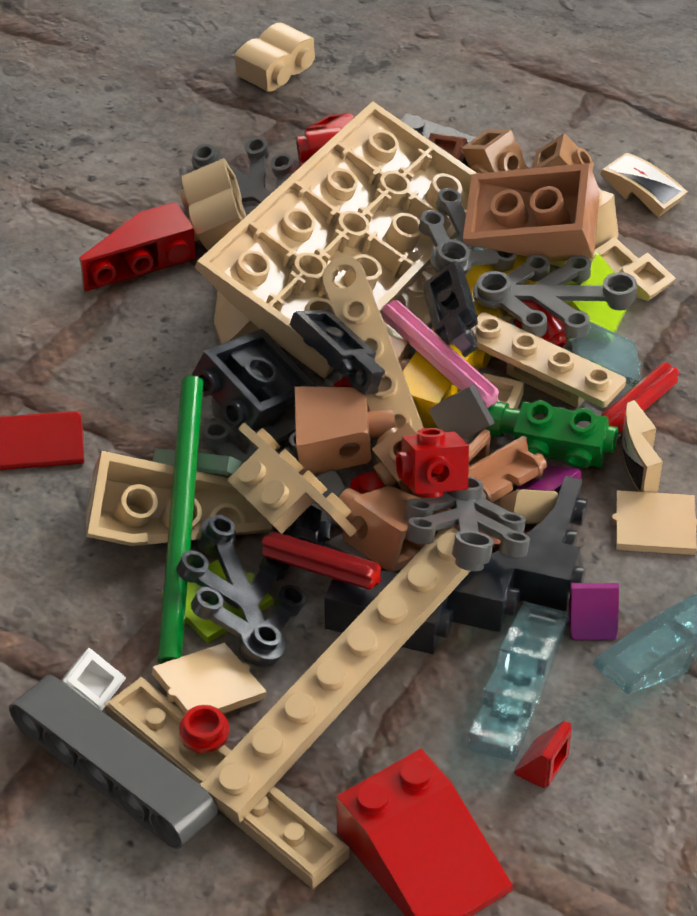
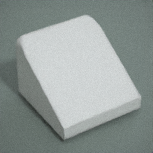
(93, 679)

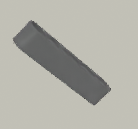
(113, 761)

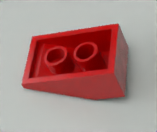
(420, 840)

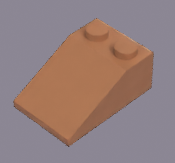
(534, 211)

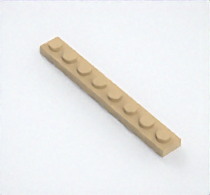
(335, 679)

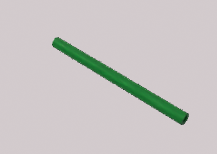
(180, 519)

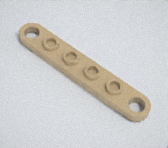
(360, 312)

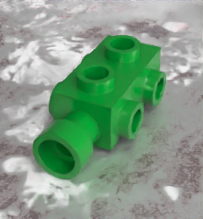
(557, 433)

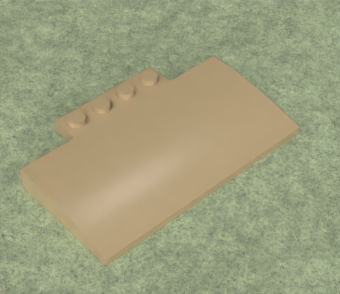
(348, 200)

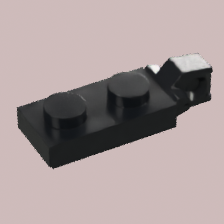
(452, 307)
(340, 348)

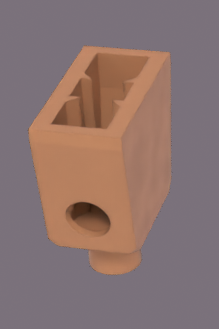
(336, 428)
(381, 526)

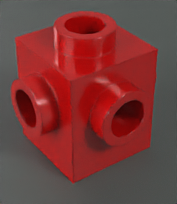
(433, 462)

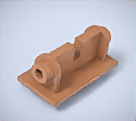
(507, 467)

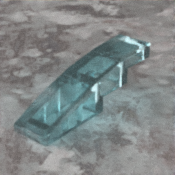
(653, 650)
(518, 681)

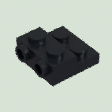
(250, 379)

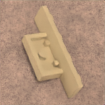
(546, 364)
(278, 490)

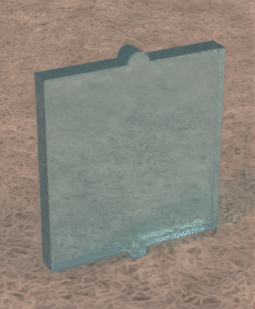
(610, 352)

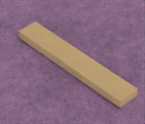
(273, 823)

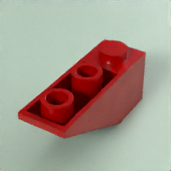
(140, 246)

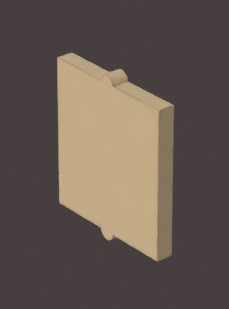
(655, 522)
(209, 678)

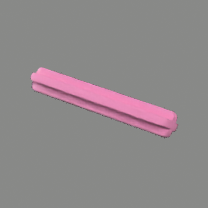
(437, 351)

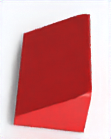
(41, 440)

